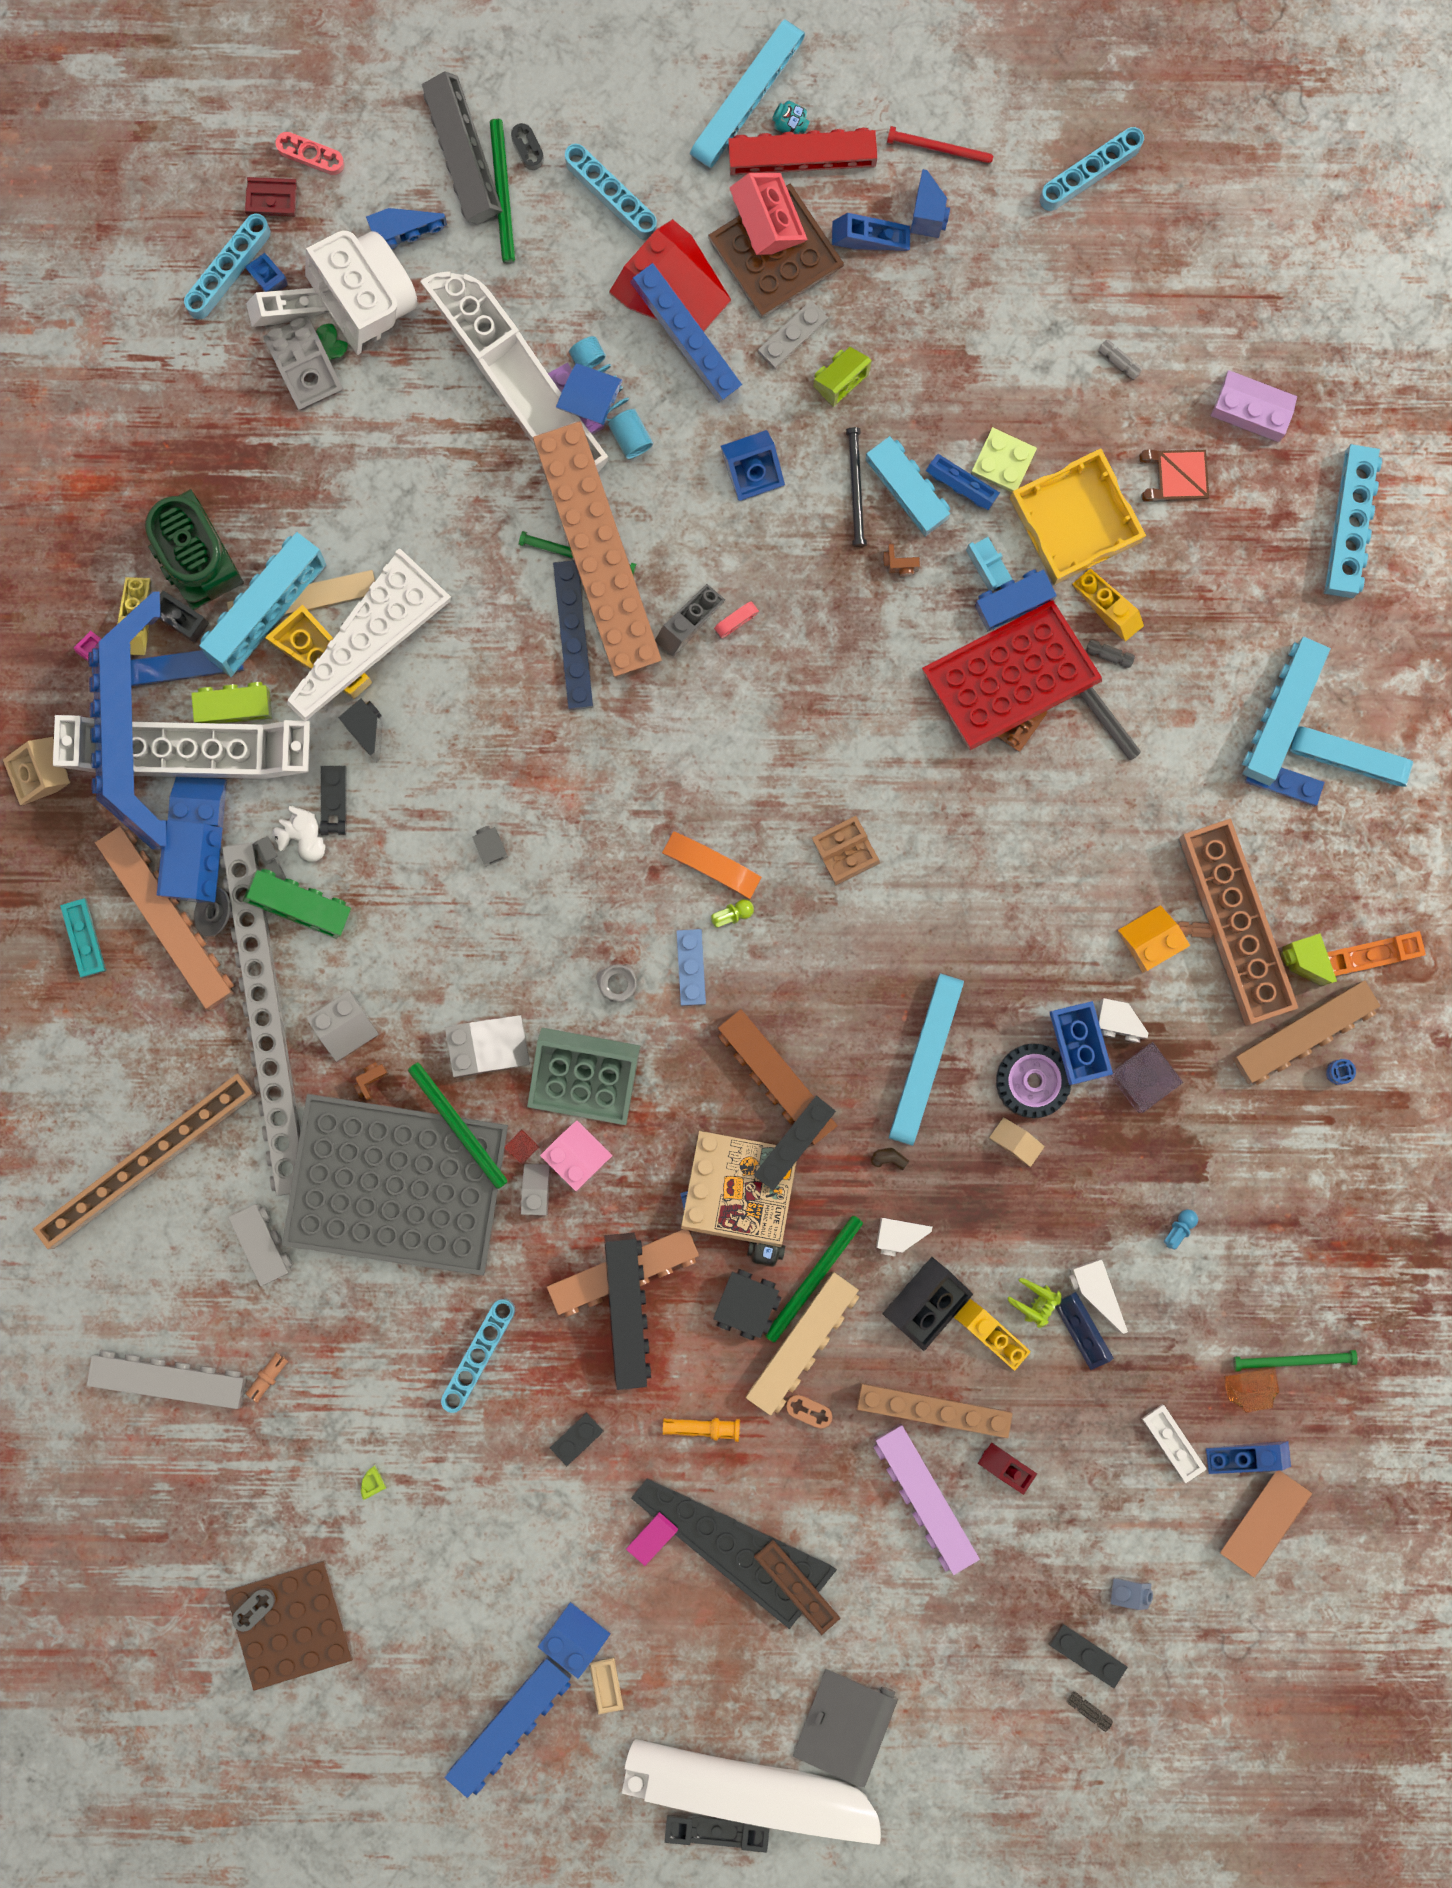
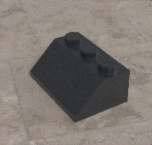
(927, 1303)

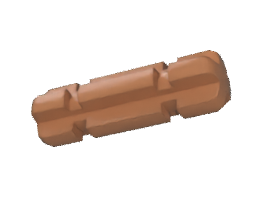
(1196, 929)

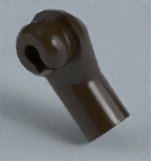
(889, 1155)

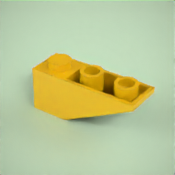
(1109, 604)
(992, 1334)

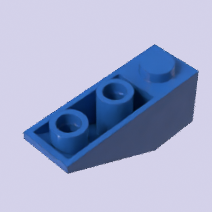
(405, 225)
(1249, 1457)

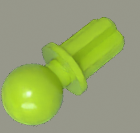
(743, 909)

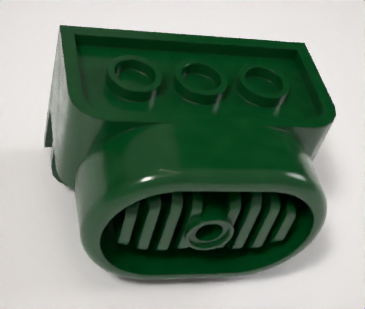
(190, 549)

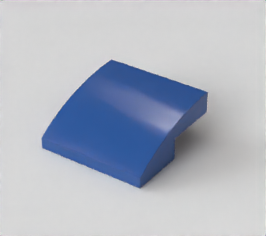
(589, 393)

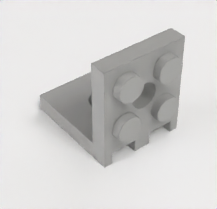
(300, 352)

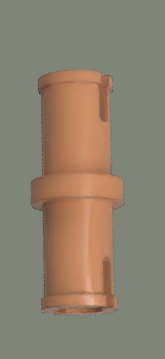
(266, 1377)

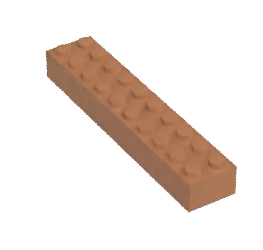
(597, 548)

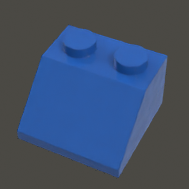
(930, 208)
(753, 465)
(198, 800)
(574, 1640)

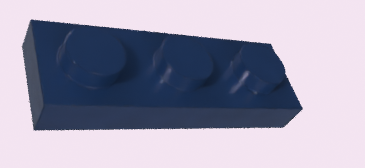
(1083, 1331)

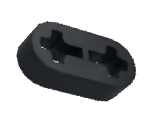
(522, 148)

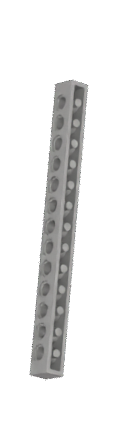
(246, 855)

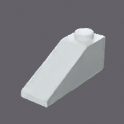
(283, 306)
(1095, 1287)

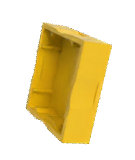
(1077, 517)

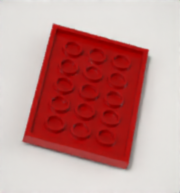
(1011, 675)

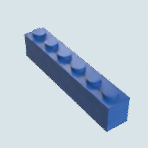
(685, 332)
(508, 1726)

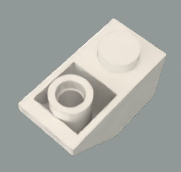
(1120, 1019)

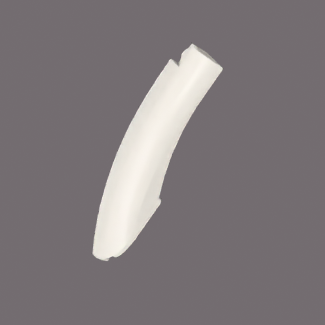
(503, 356)
(750, 1793)

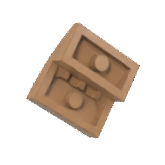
(845, 850)

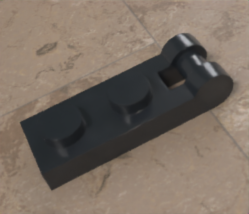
(333, 799)

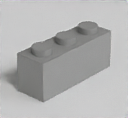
(260, 1244)

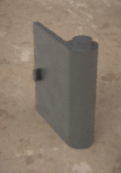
(850, 1729)

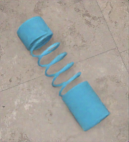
(626, 426)

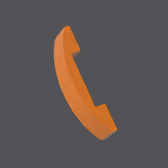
(712, 864)
(1377, 953)

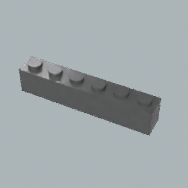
(461, 147)

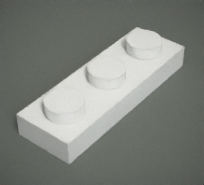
(1174, 1443)

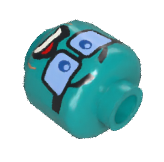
(790, 118)

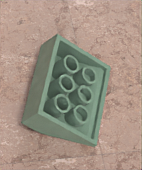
(583, 1076)

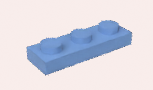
(691, 967)

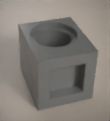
(489, 845)

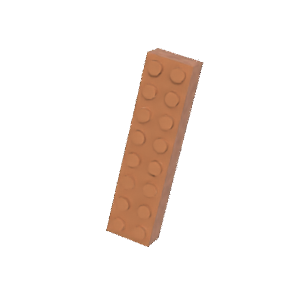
(1238, 922)

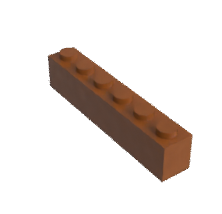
(768, 1069)

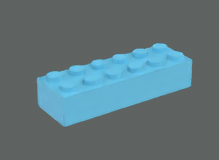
(262, 604)

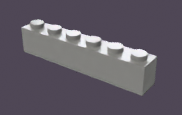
(167, 1381)

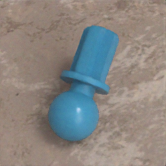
(1186, 1220)

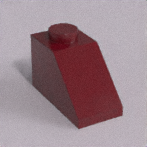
(1007, 1468)

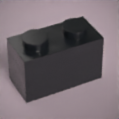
(181, 617)

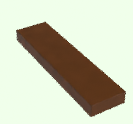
(797, 1587)

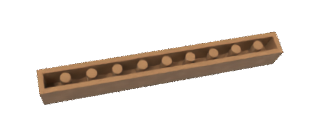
(144, 1161)

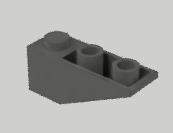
(689, 620)

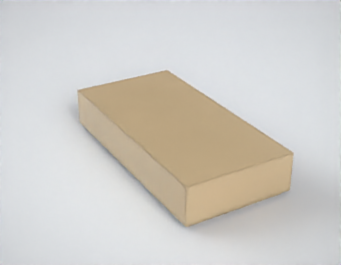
(606, 1685)

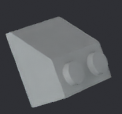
(342, 1026)

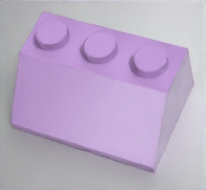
(1254, 406)

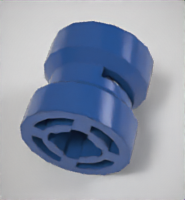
(1336, 1073)

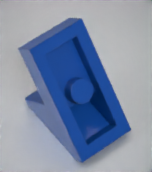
(266, 274)

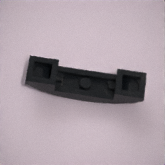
(715, 1831)

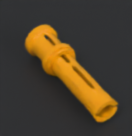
(715, 1429)

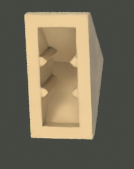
(1017, 1141)

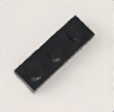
(1088, 1655)

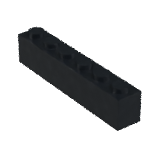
(626, 1310)

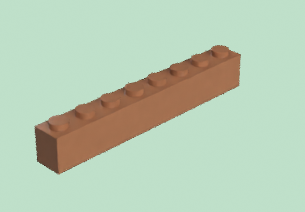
(165, 918)

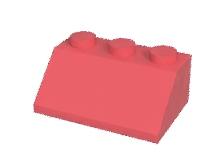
(767, 212)

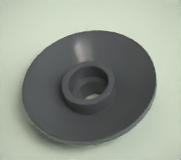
(212, 916)

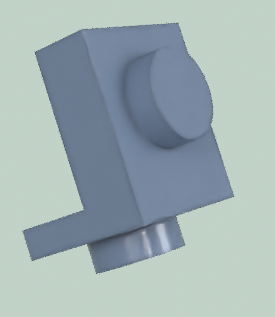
(1131, 1594)

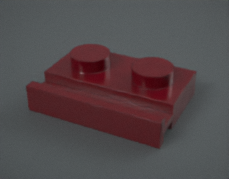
(271, 196)

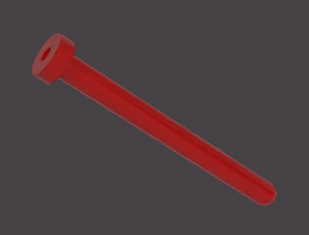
(938, 146)

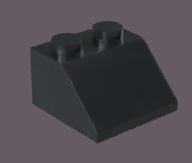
(364, 725)

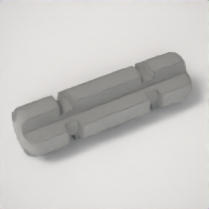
(1120, 359)

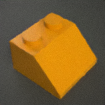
(1153, 938)

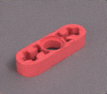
(291, 152)

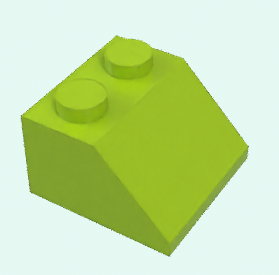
(842, 375)
(1309, 959)

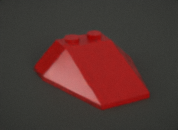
(683, 268)

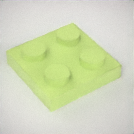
(1003, 460)

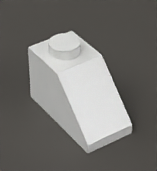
(898, 1235)

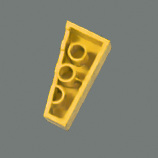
(305, 641)

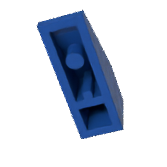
(869, 233)

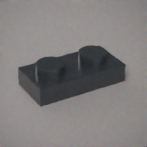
(576, 1439)

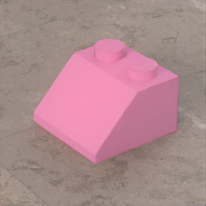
(576, 1155)

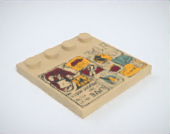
(727, 1196)

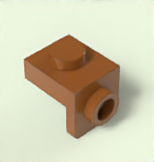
(903, 566)
(372, 1073)

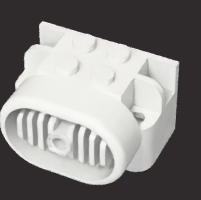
(360, 284)

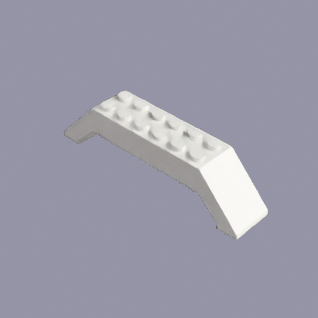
(194, 748)

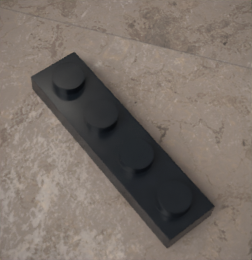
(794, 1143)

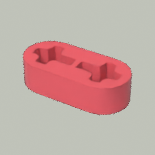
(736, 620)

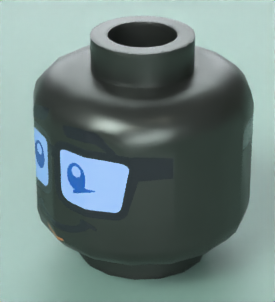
(765, 1254)

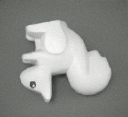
(301, 828)

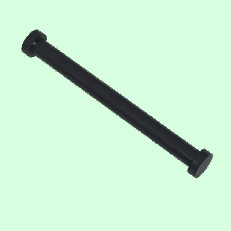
(859, 540)

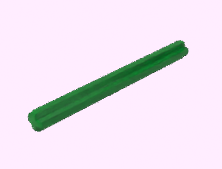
(502, 190)
(457, 1125)
(814, 1278)

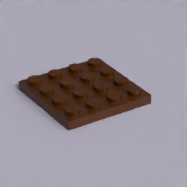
(780, 276)
(298, 1633)

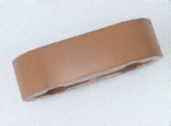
(807, 1417)

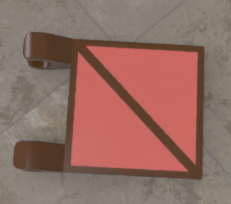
(1180, 475)

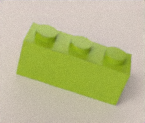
(232, 704)

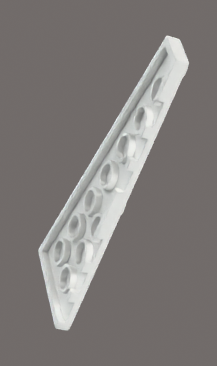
(385, 617)

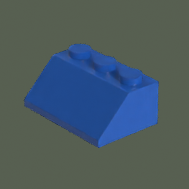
(190, 862)
(1081, 1043)

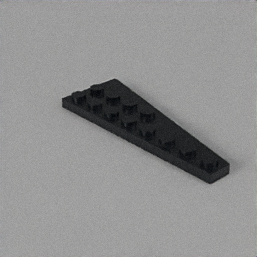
(732, 1547)

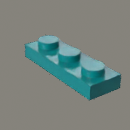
(83, 938)

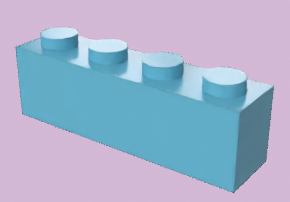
(908, 486)

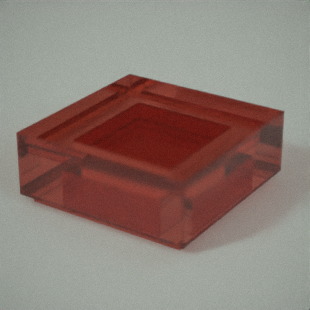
(522, 1146)

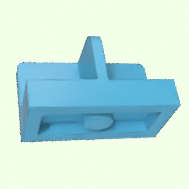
(988, 564)

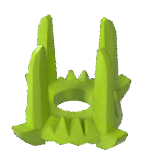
(1046, 1298)

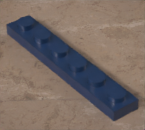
(573, 635)

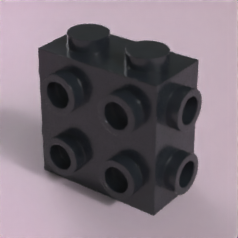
(747, 1305)

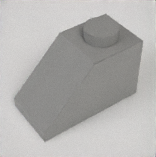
(535, 1189)

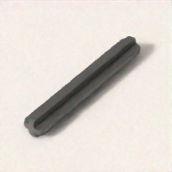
(1110, 723)

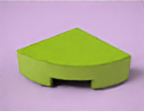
(372, 1483)

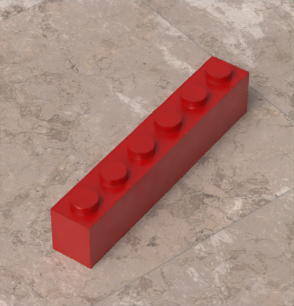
(802, 151)

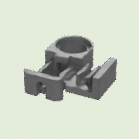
(267, 854)

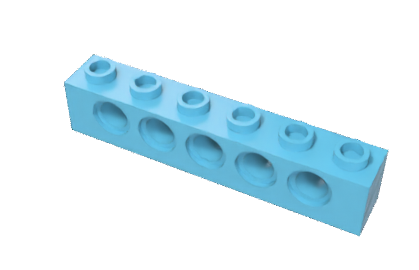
(1337, 581)

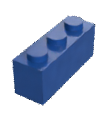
(1014, 599)

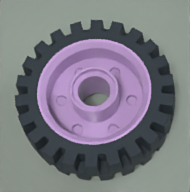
(1013, 1084)

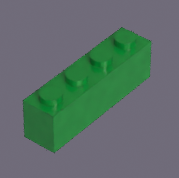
(297, 904)

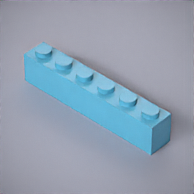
(1285, 711)

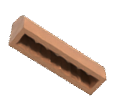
(1266, 1523)

